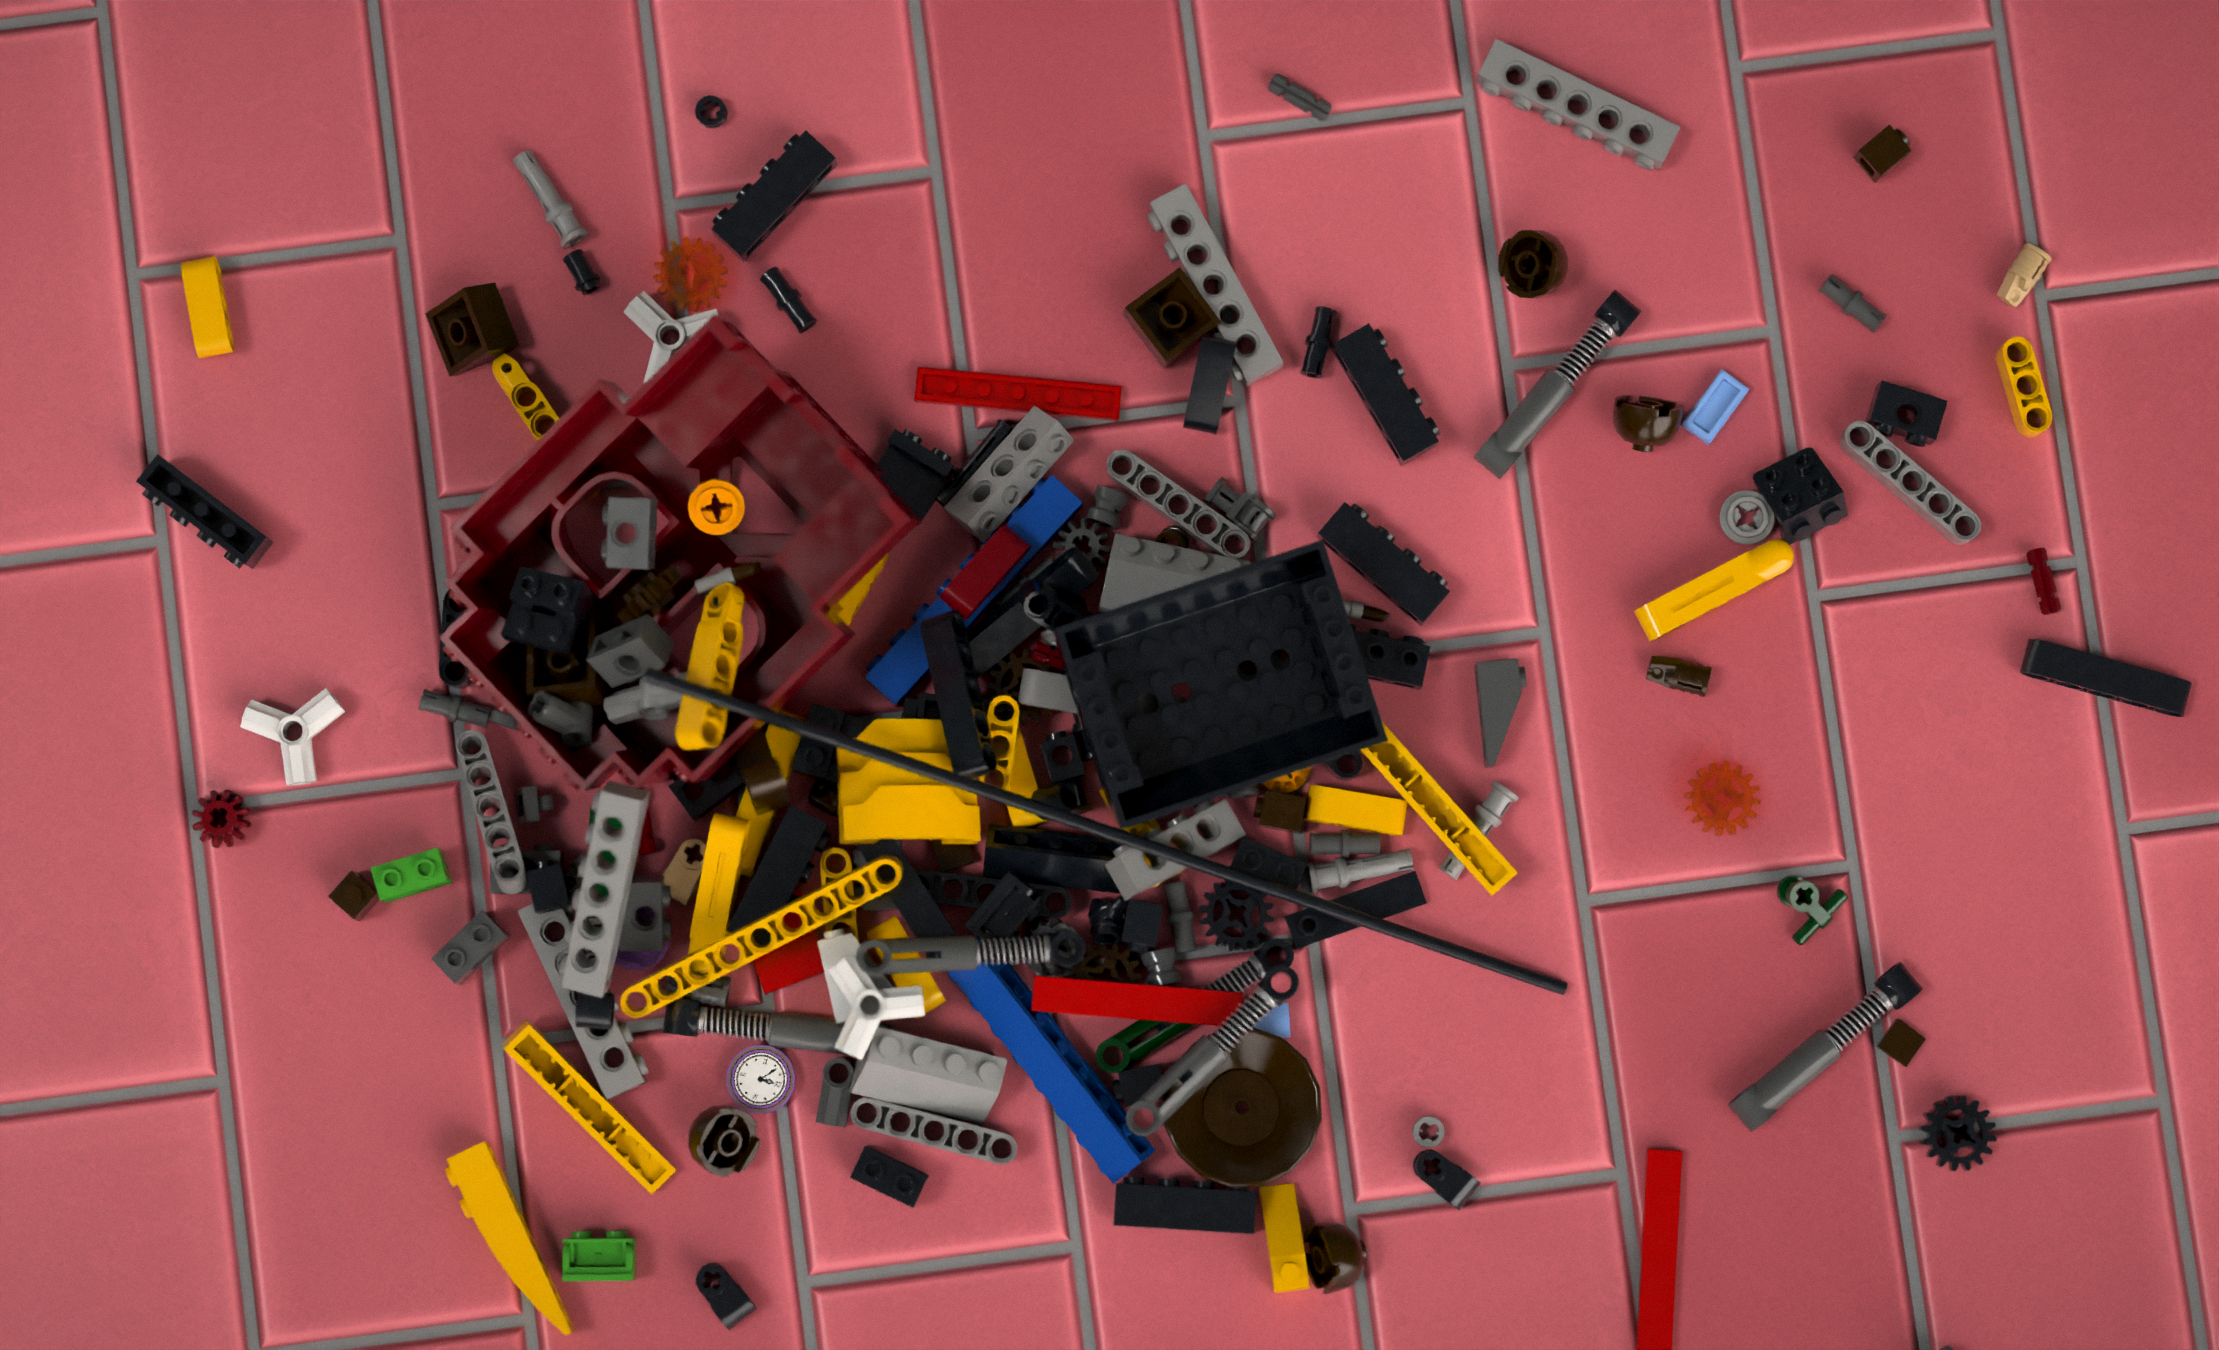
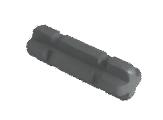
(1299, 97)

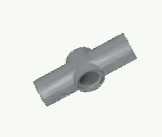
(642, 701)

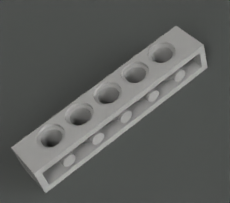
(1596, 101)
(1181, 205)
(628, 806)
(611, 1080)

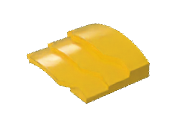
(896, 804)

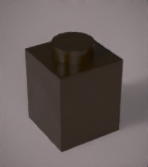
(1883, 152)
(1280, 811)
(355, 895)

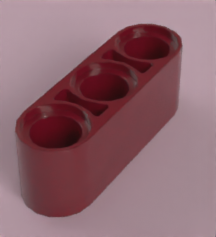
(985, 571)

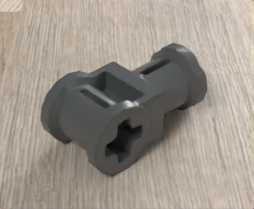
(1241, 509)

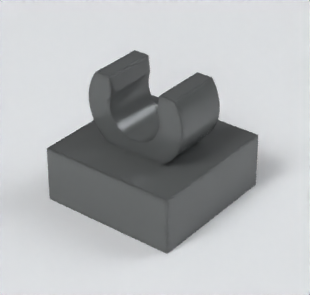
(530, 805)

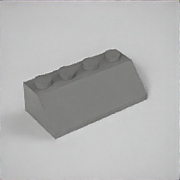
(1148, 568)
(929, 1075)

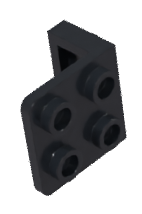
(914, 471)
(1801, 495)

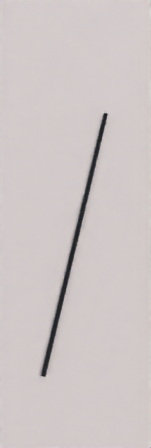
(1102, 830)

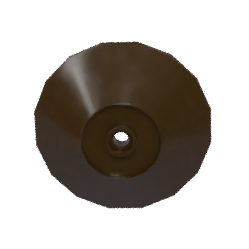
(1274, 1130)

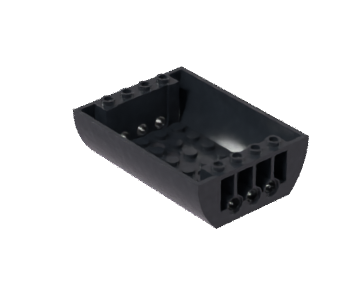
(1229, 727)

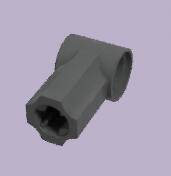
(570, 719)
(835, 1095)

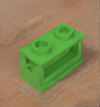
(411, 875)
(599, 1258)

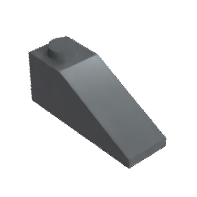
(1497, 697)

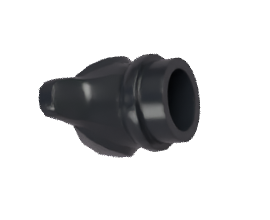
(1106, 920)

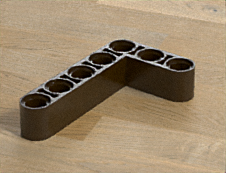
(762, 774)

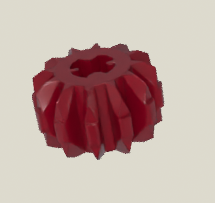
(210, 820)

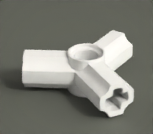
(656, 321)
(274, 723)
(856, 985)

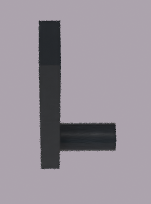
(1377, 900)

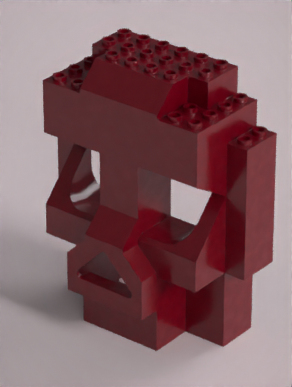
(674, 433)

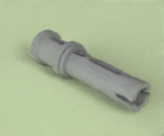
(557, 211)
(1487, 816)
(1343, 872)

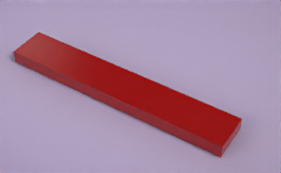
(1017, 393)
(1133, 1000)
(1659, 1250)

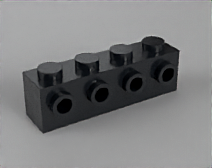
(773, 195)
(1385, 394)
(205, 512)
(1383, 563)
(1392, 659)
(1053, 861)
(781, 870)
(1184, 1207)

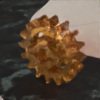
(706, 273)
(1720, 814)

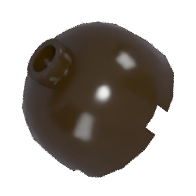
(1533, 263)
(1646, 421)
(723, 1140)
(1335, 1256)

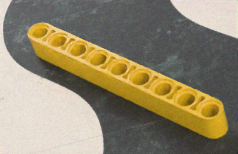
(749, 948)

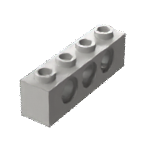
(1009, 473)
(1219, 828)

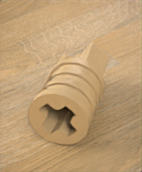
(2023, 274)

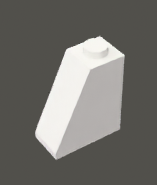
(834, 949)

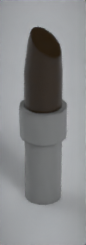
(727, 575)
(1360, 611)

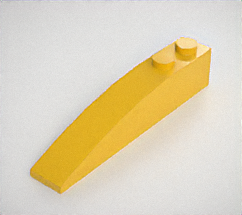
(1440, 812)
(588, 1106)
(505, 1229)

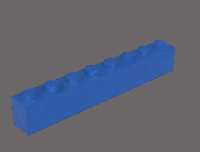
(1037, 523)
(1054, 1067)

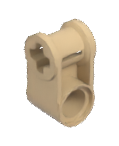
(683, 873)

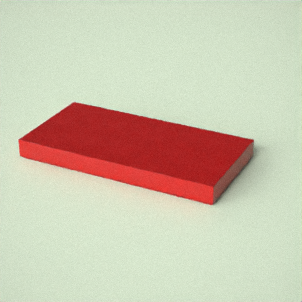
(792, 961)

